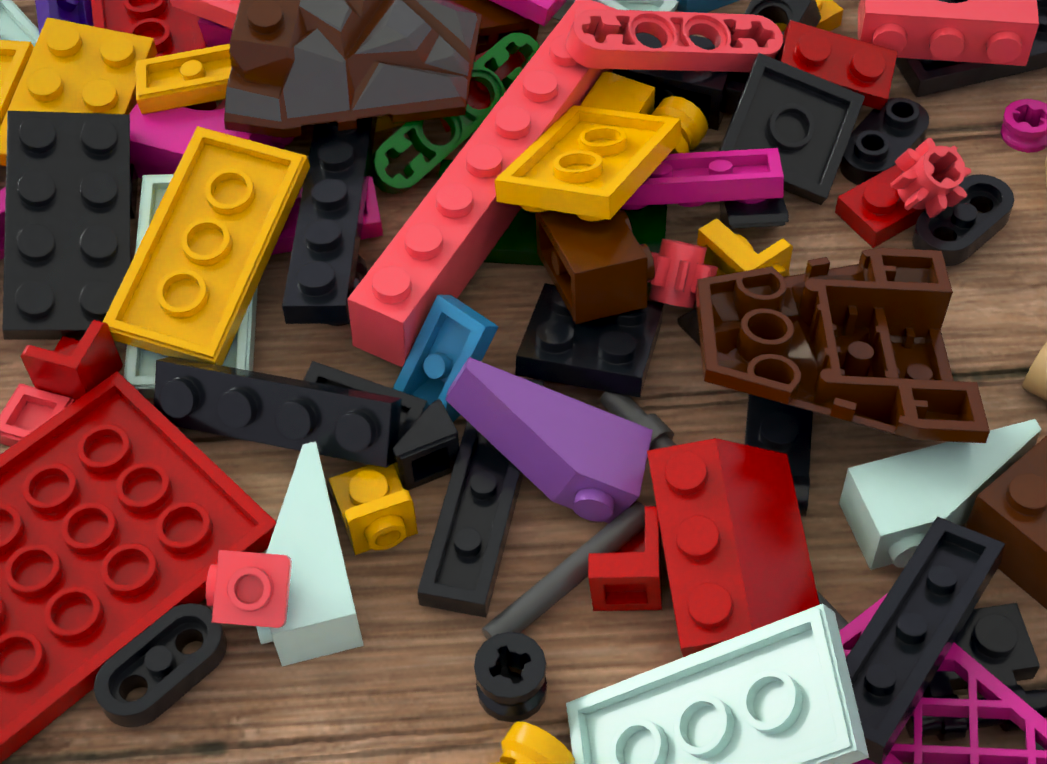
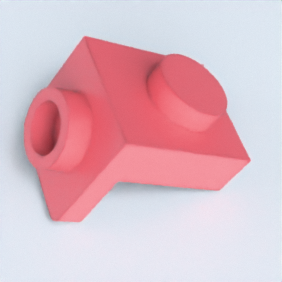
(249, 588)

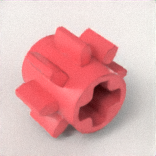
(931, 177)
(677, 272)

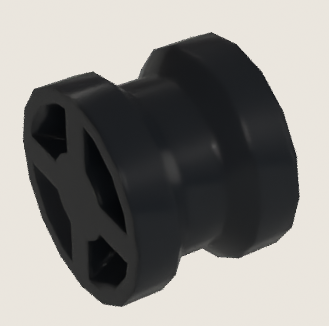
(507, 693)

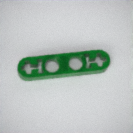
(460, 126)

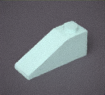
(900, 496)
(320, 597)

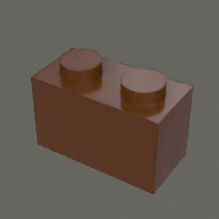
(594, 263)

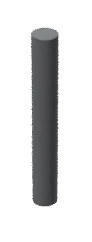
(567, 574)

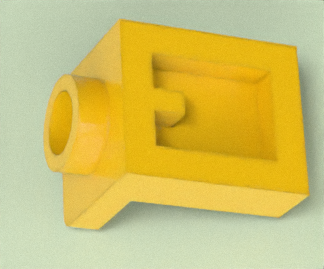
(735, 254)
(373, 507)

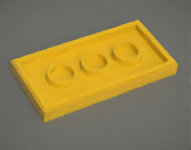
(206, 247)

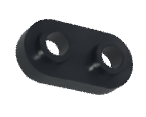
(883, 138)
(962, 228)
(157, 664)

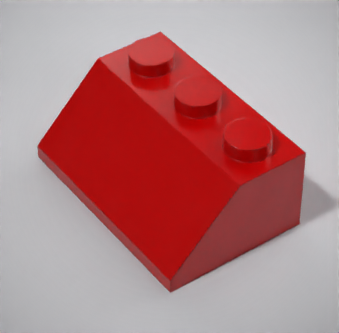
(730, 539)

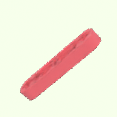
(610, 42)

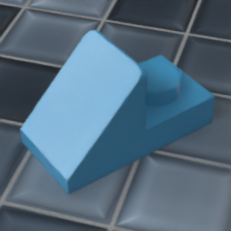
(441, 349)

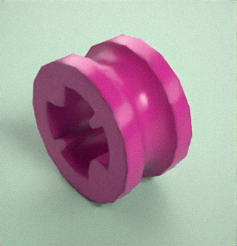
(1025, 125)

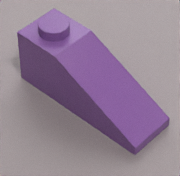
(557, 442)

